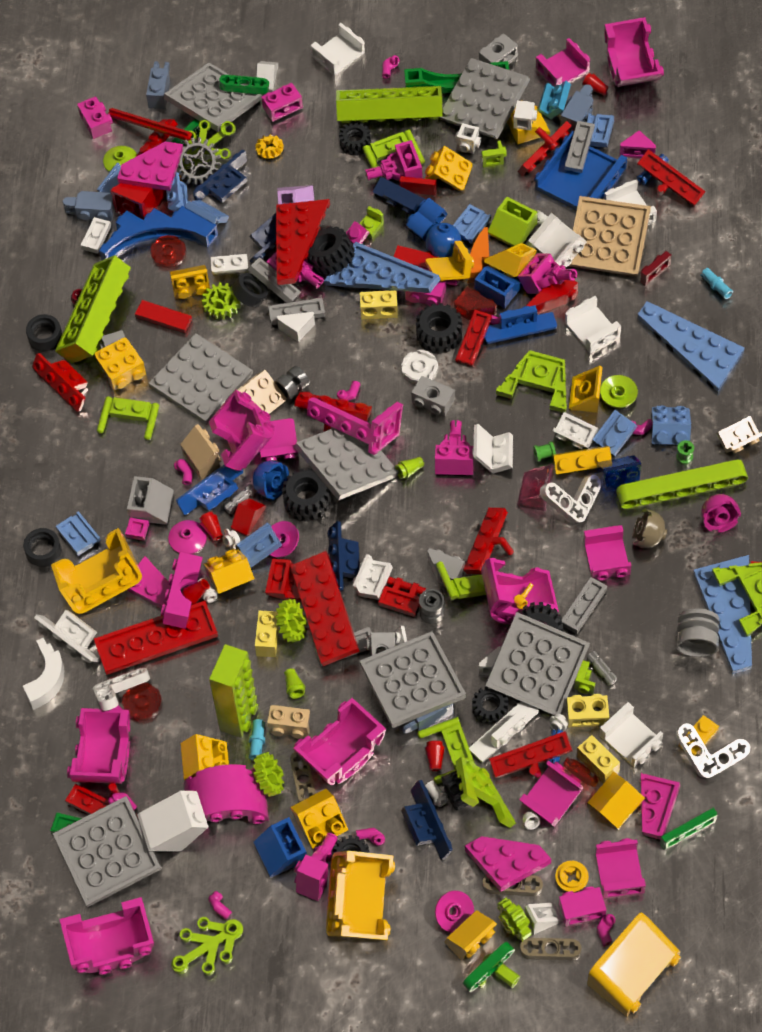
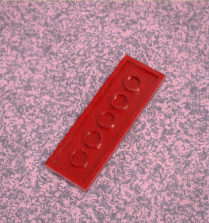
(324, 608)
(153, 639)

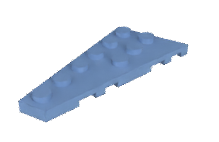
(381, 271)
(698, 347)
(730, 604)

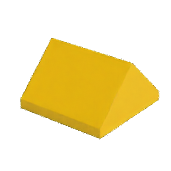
(586, 390)
(616, 800)

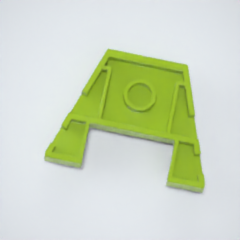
(538, 372)
(751, 580)
(477, 783)

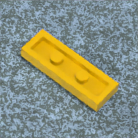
(580, 459)

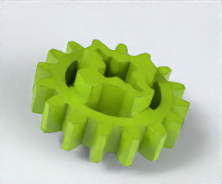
(220, 301)
(291, 620)
(268, 774)
(514, 919)

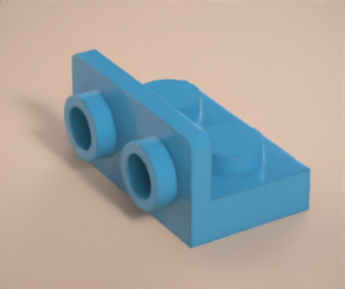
(554, 99)

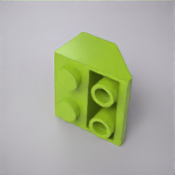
(513, 222)

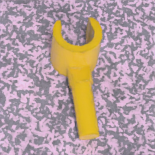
(520, 599)

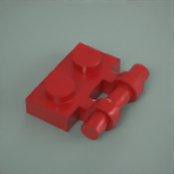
(401, 601)

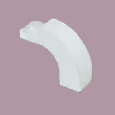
(49, 683)

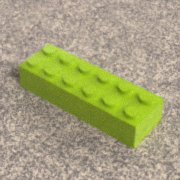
(389, 104)
(93, 309)
(233, 691)

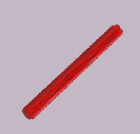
(150, 124)

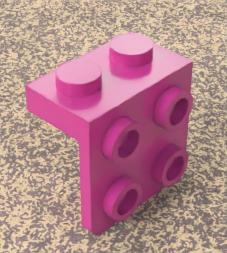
(282, 442)

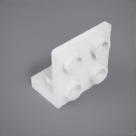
(493, 452)

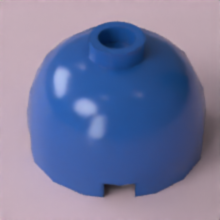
(441, 239)
(269, 478)

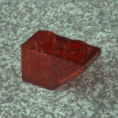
(472, 300)

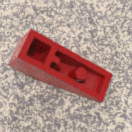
(555, 296)

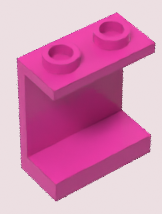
(564, 65)
(606, 553)
(552, 793)
(619, 868)

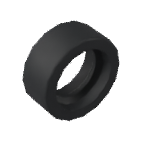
(244, 295)
(43, 320)
(39, 534)

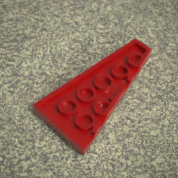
(295, 234)

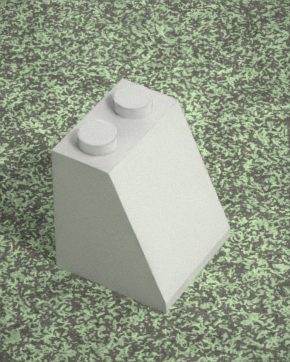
(173, 822)

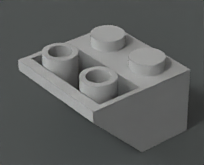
(150, 500)

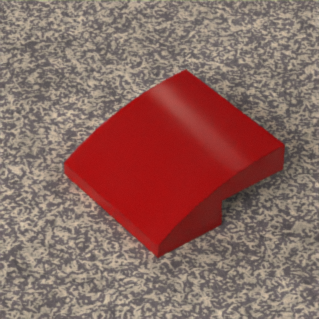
(281, 581)

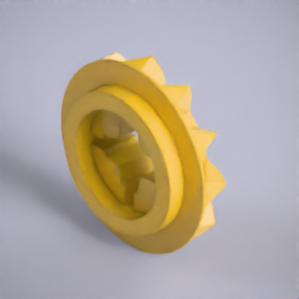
(270, 152)
(570, 867)

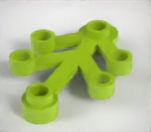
(214, 139)
(209, 944)

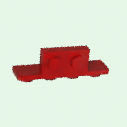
(62, 379)

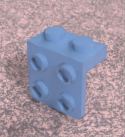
(670, 424)

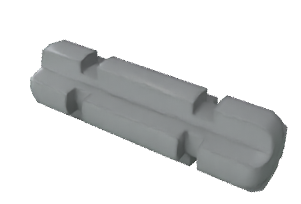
(241, 496)
(602, 669)

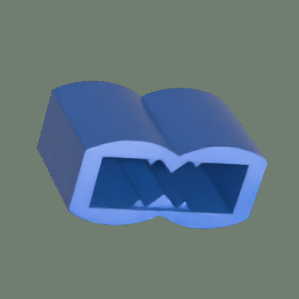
(427, 216)

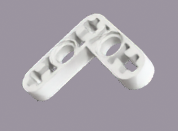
(575, 503)
(106, 690)
(705, 757)

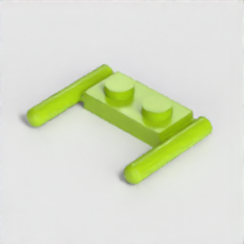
(383, 148)
(130, 410)
(461, 587)
(454, 740)

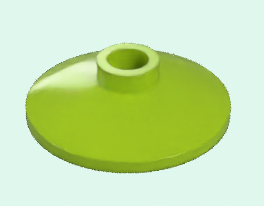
(119, 155)
(618, 385)

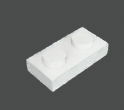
(96, 235)

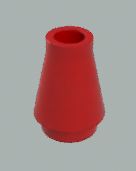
(598, 85)
(211, 525)
(196, 591)
(434, 752)

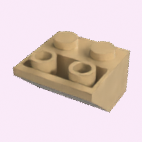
(200, 452)

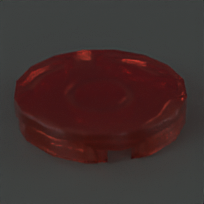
(168, 251)
(142, 702)
(580, 771)

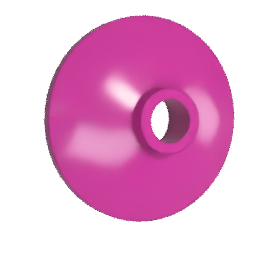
(288, 532)
(187, 544)
(462, 907)

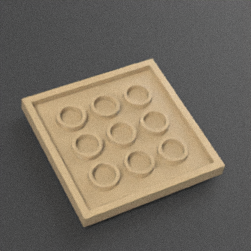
(613, 235)

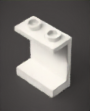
(339, 51)
(629, 194)
(557, 240)
(591, 325)
(630, 736)

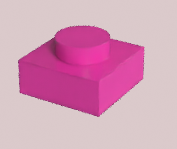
(357, 233)
(137, 529)

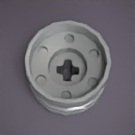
(698, 632)

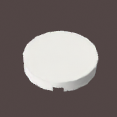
(419, 364)

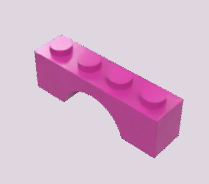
(186, 573)

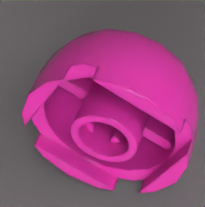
(720, 513)

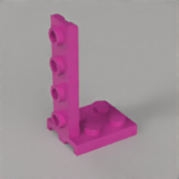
(377, 434)

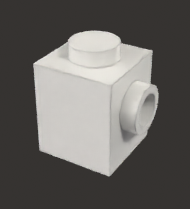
(524, 115)

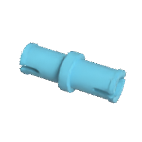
(716, 283)
(257, 738)

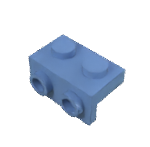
(178, 194)

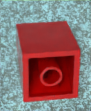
(136, 199)

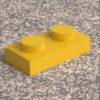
(706, 730)

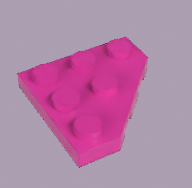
(153, 168)
(506, 860)

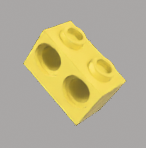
(378, 304)
(266, 634)
(588, 716)
(597, 758)

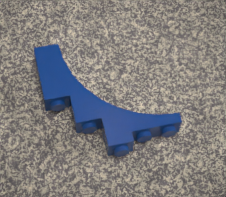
(134, 230)

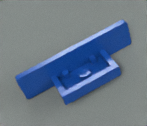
(520, 323)
(210, 490)

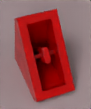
(246, 516)

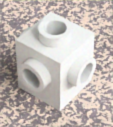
(468, 138)

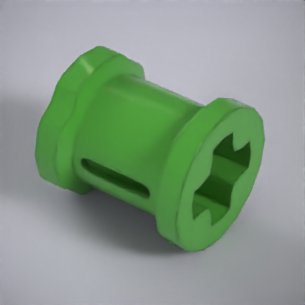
(544, 451)
(688, 452)

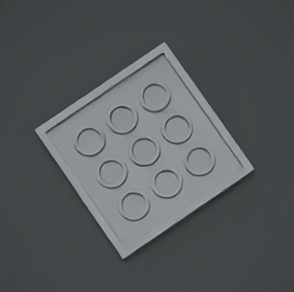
(484, 97)
(204, 100)
(200, 378)
(345, 462)
(537, 664)
(412, 679)
(106, 851)

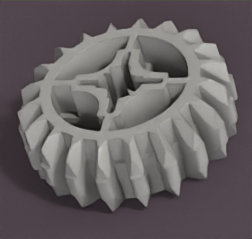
(203, 147)

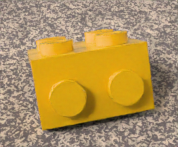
(449, 168)
(454, 267)
(121, 363)

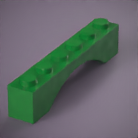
(423, 78)

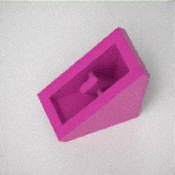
(636, 146)

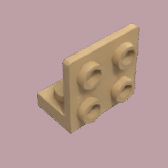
(264, 392)

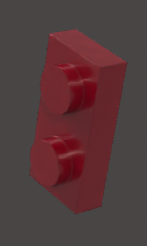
(659, 264)

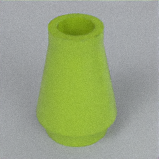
(409, 467)
(294, 686)

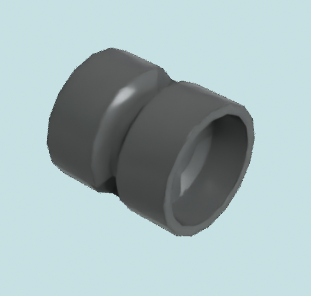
(293, 381)
(431, 606)

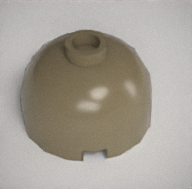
(649, 529)

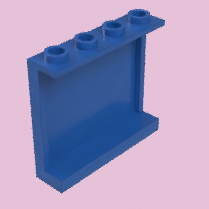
(566, 186)

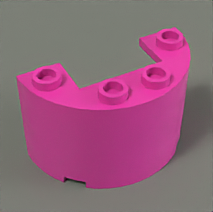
(630, 54)
(244, 427)
(503, 587)
(342, 744)
(102, 746)
(229, 793)
(108, 940)

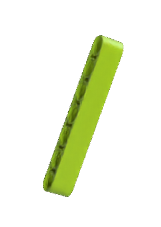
(681, 484)

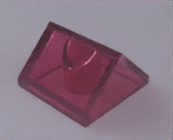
(530, 489)

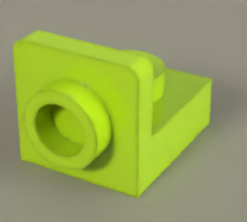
(494, 157)
(372, 221)
(582, 681)

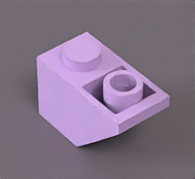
(295, 194)

